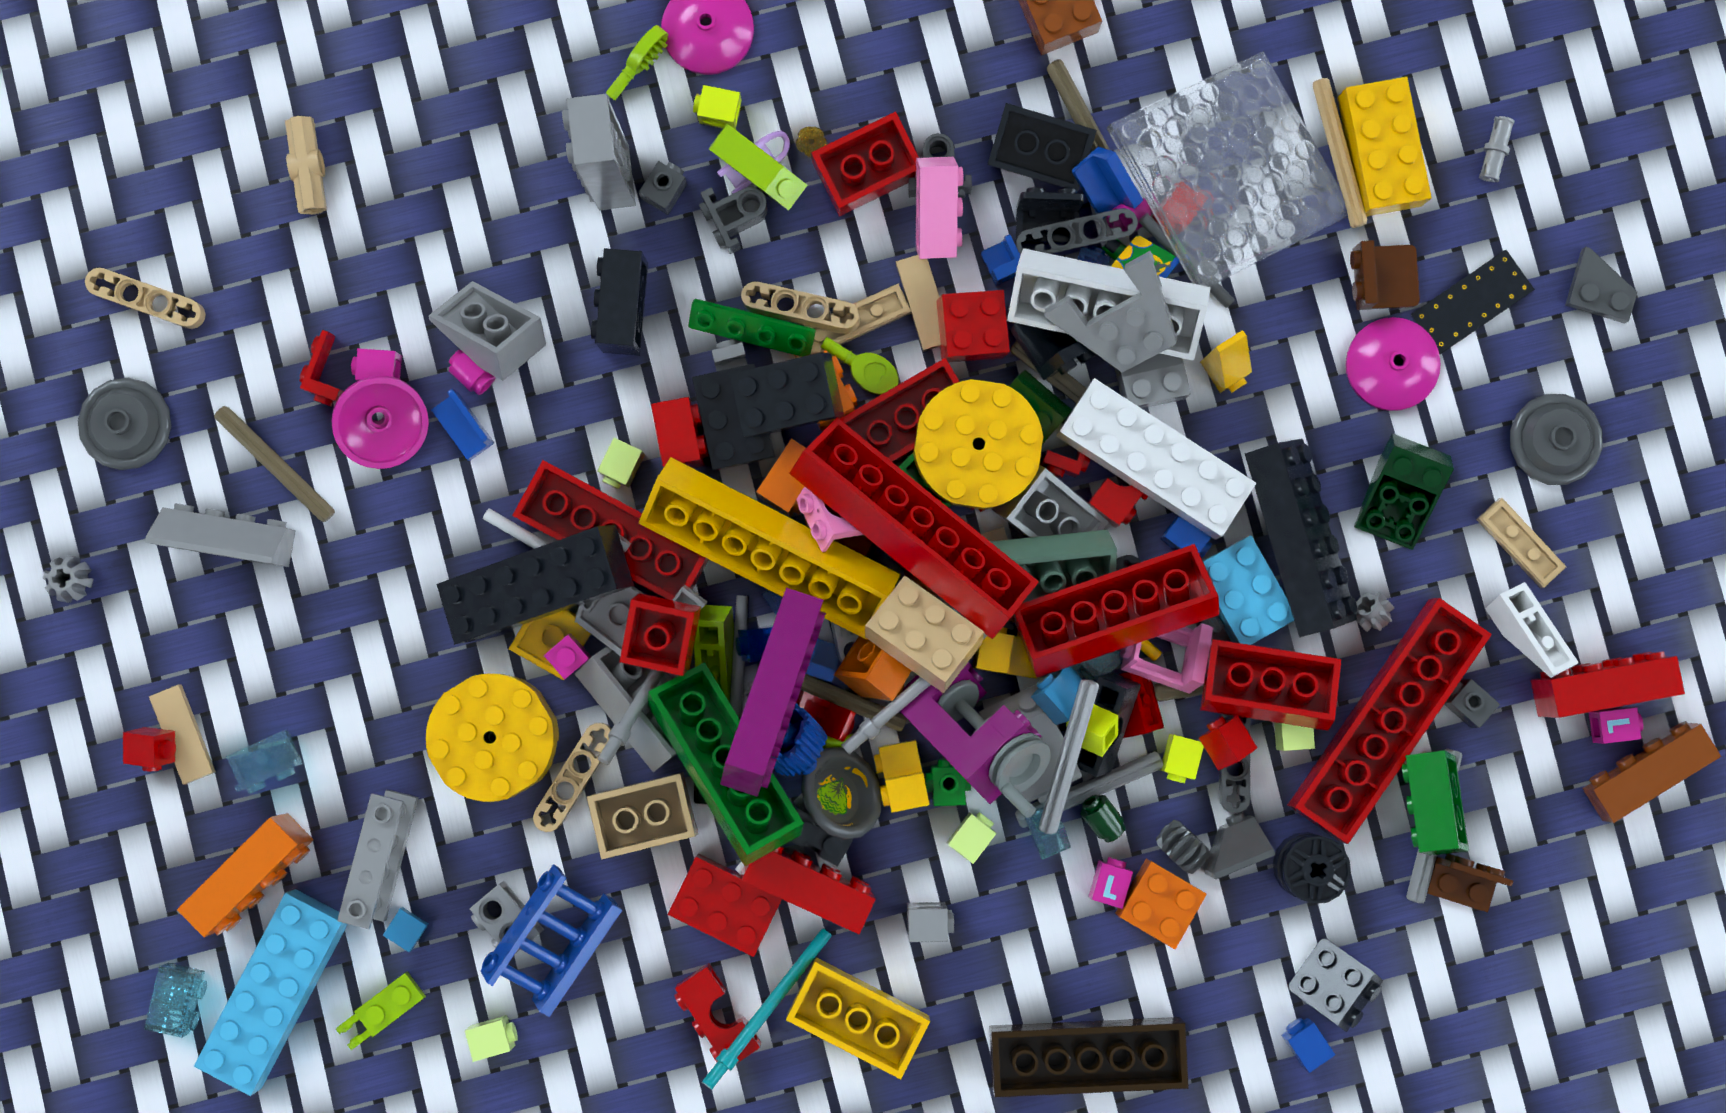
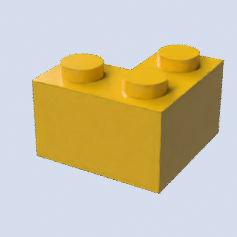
(1003, 655)
(902, 775)

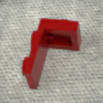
(311, 373)
(1061, 465)
(834, 719)

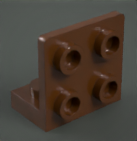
(1461, 883)

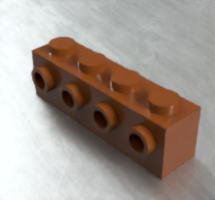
(1651, 771)

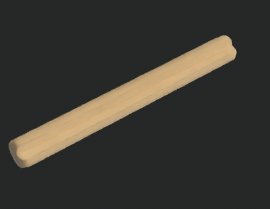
(1339, 152)

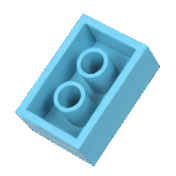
(1248, 592)

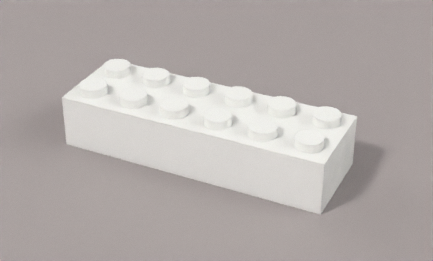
(1095, 288)
(1156, 459)

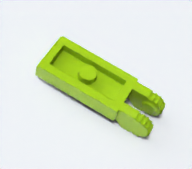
(384, 1008)

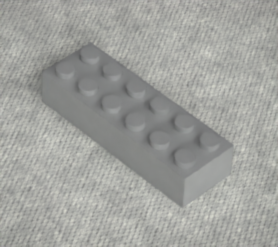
(599, 151)

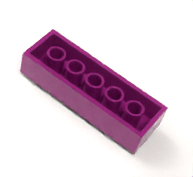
(774, 693)

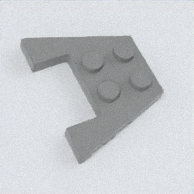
(1128, 330)
(608, 615)

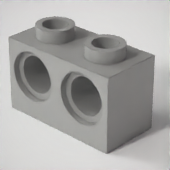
(511, 908)
(929, 922)

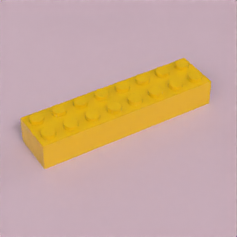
(765, 545)

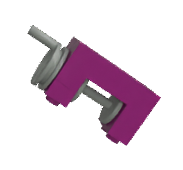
(1001, 754)

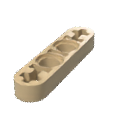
(145, 298)
(802, 302)
(571, 775)

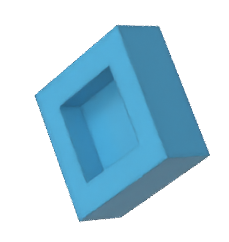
(405, 929)

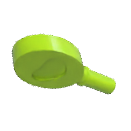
(639, 59)
(868, 370)

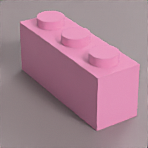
(938, 207)

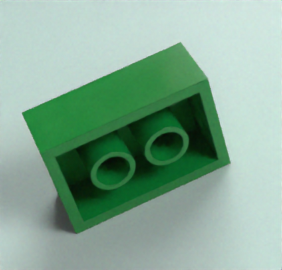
(1435, 803)

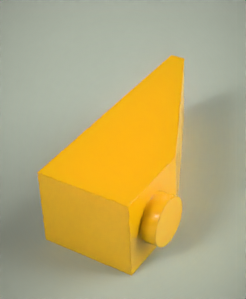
(1229, 363)

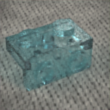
(263, 761)

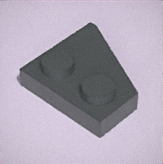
(1600, 289)

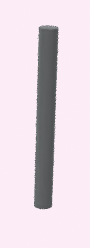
(1157, 232)

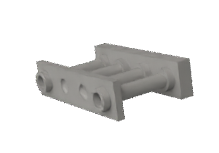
(378, 858)

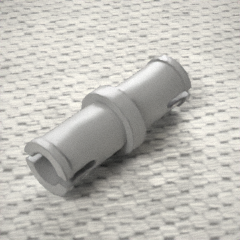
(1496, 149)

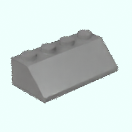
(223, 536)
(614, 689)

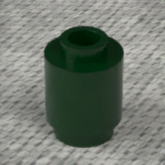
(1103, 818)

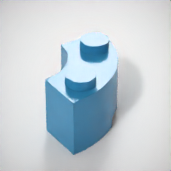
(1057, 694)

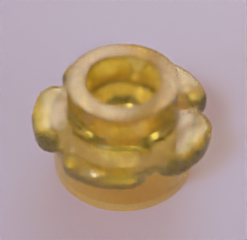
(810, 133)

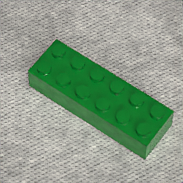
(701, 731)

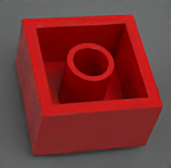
(973, 326)
(678, 432)
(660, 634)

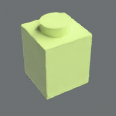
(620, 464)
(1293, 737)
(972, 836)
(491, 1038)

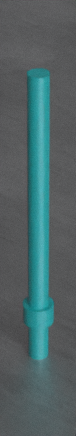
(728, 1058)

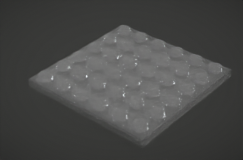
(1229, 170)

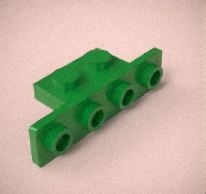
(751, 328)

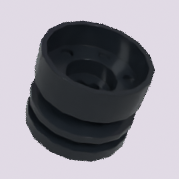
(1294, 870)

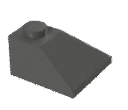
(1237, 846)

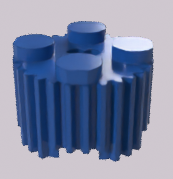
(801, 744)

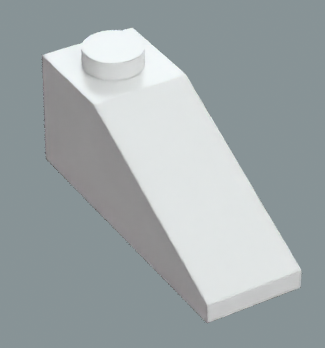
(1531, 630)

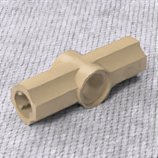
(305, 165)

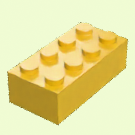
(1384, 146)
(858, 1018)

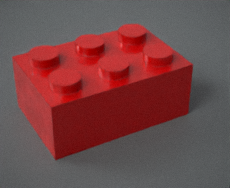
(866, 163)
(724, 906)

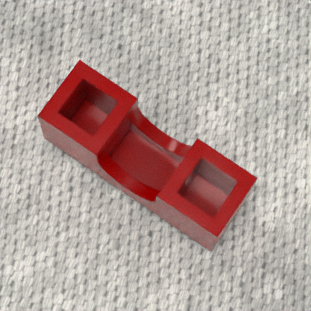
(1116, 502)
(697, 995)

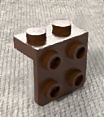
(1384, 276)

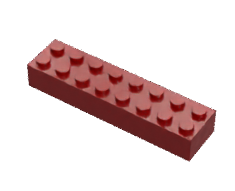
(913, 527)
(1389, 720)

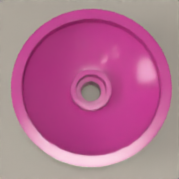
(710, 47)
(1376, 376)
(384, 441)

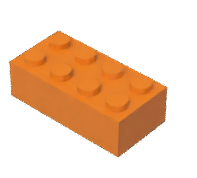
(245, 875)

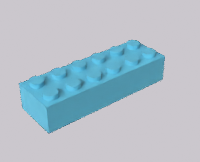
(271, 992)

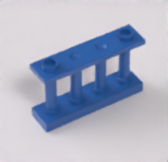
(564, 966)

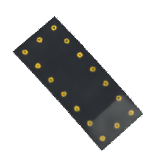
(1473, 301)

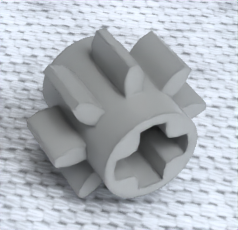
(1373, 611)

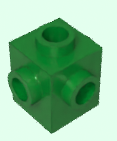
(942, 795)

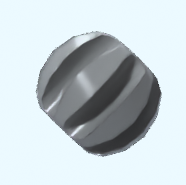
(72, 588)

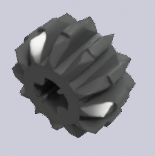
(1183, 846)

